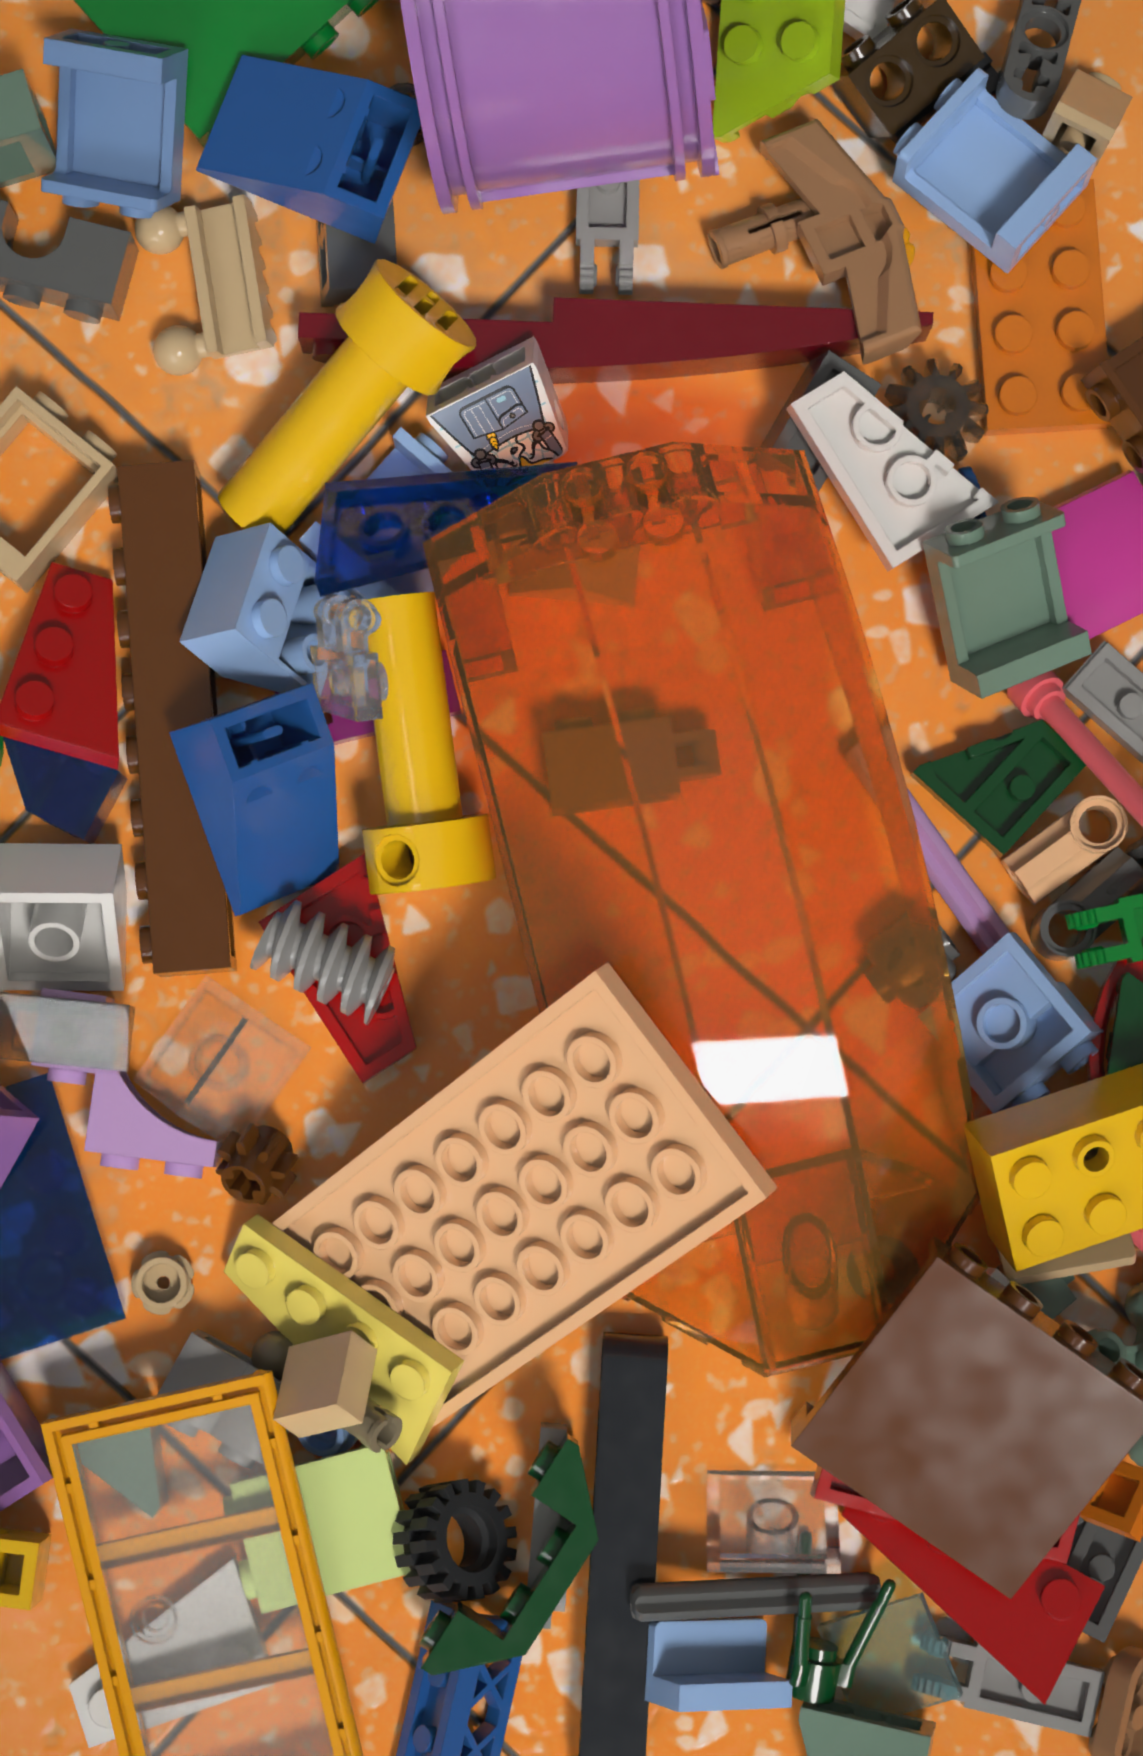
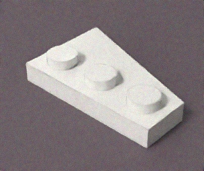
(883, 471)

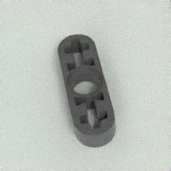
(1046, 61)

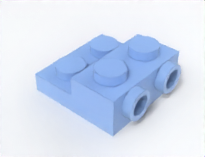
(1018, 1025)

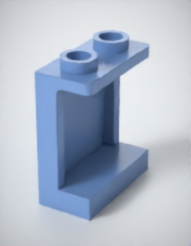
(117, 121)

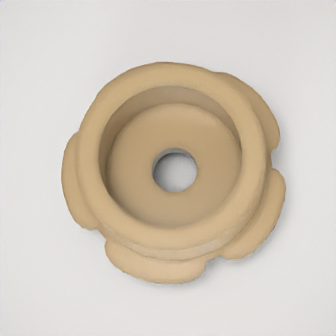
(146, 1287)

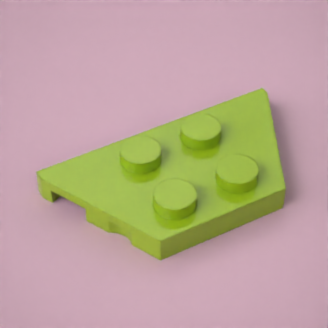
(772, 58)

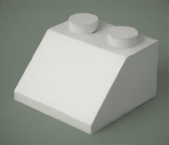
(62, 917)

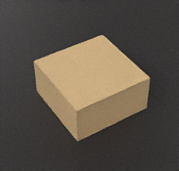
(325, 1384)

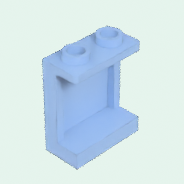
(988, 172)

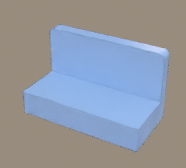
(712, 1666)

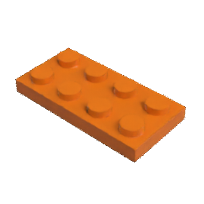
(1042, 328)

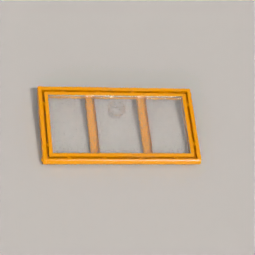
(201, 1575)

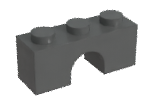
(83, 274)

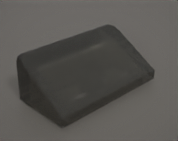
(66, 1031)

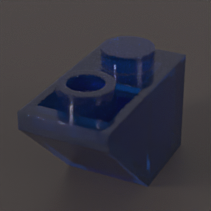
(65, 789)

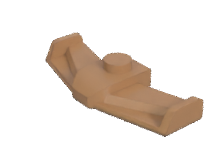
(850, 236)

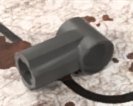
(1109, 879)

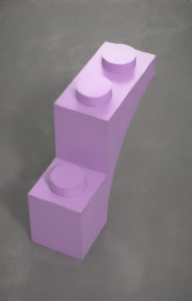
(125, 1125)

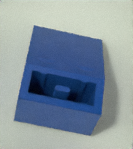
(313, 142)
(265, 794)

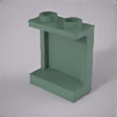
(1002, 598)

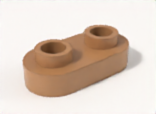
(1121, 1711)

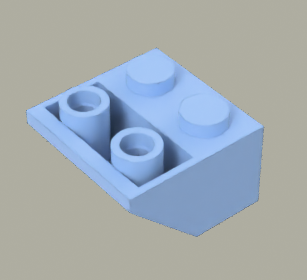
(256, 610)

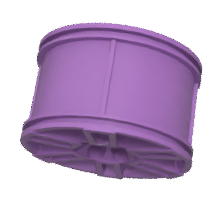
(559, 93)

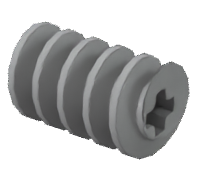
(325, 960)

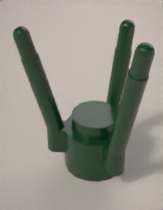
(813, 1661)

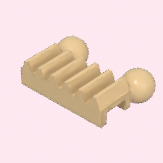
(226, 280)

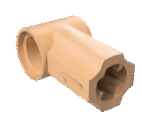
(1062, 850)

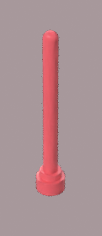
(1045, 700)

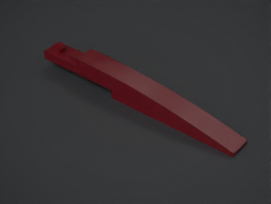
(645, 338)

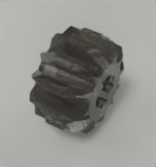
(961, 413)

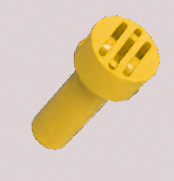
(395, 340)
(426, 834)

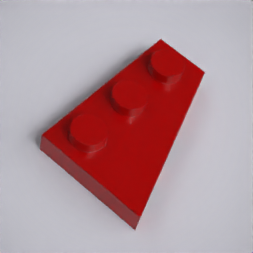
(66, 671)
(389, 1035)

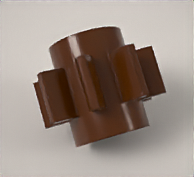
(256, 1164)

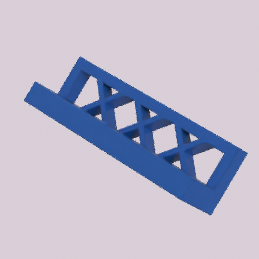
(442, 1705)

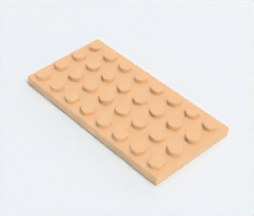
(536, 1186)

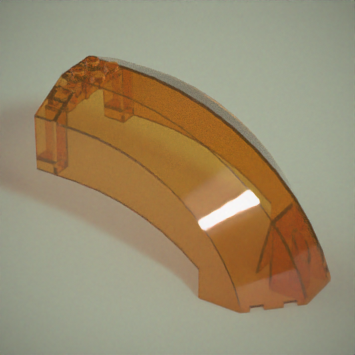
(722, 815)

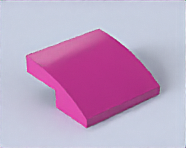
(1102, 554)

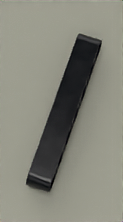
(626, 1553)

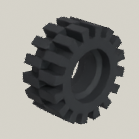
(427, 1546)

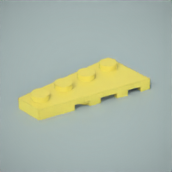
(314, 1301)

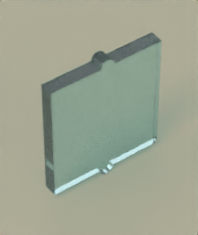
(903, 1661)

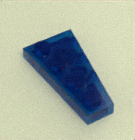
(379, 524)
(51, 1247)

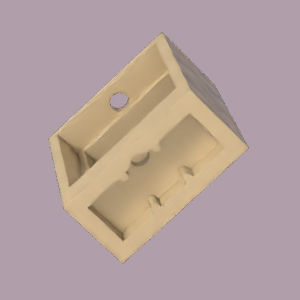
(89, 451)

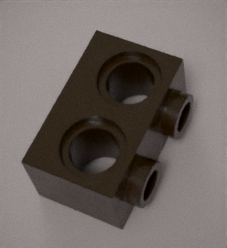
(911, 78)

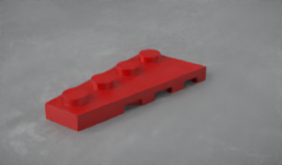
(1026, 1633)

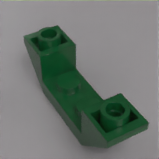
(470, 1639)

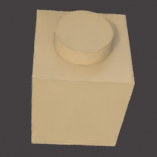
(1087, 114)

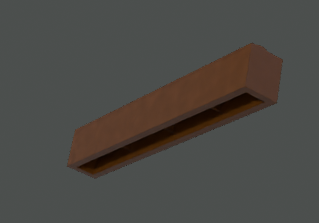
(168, 690)

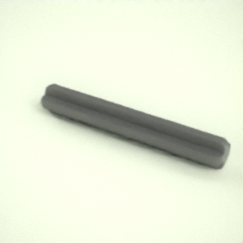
(751, 1596)

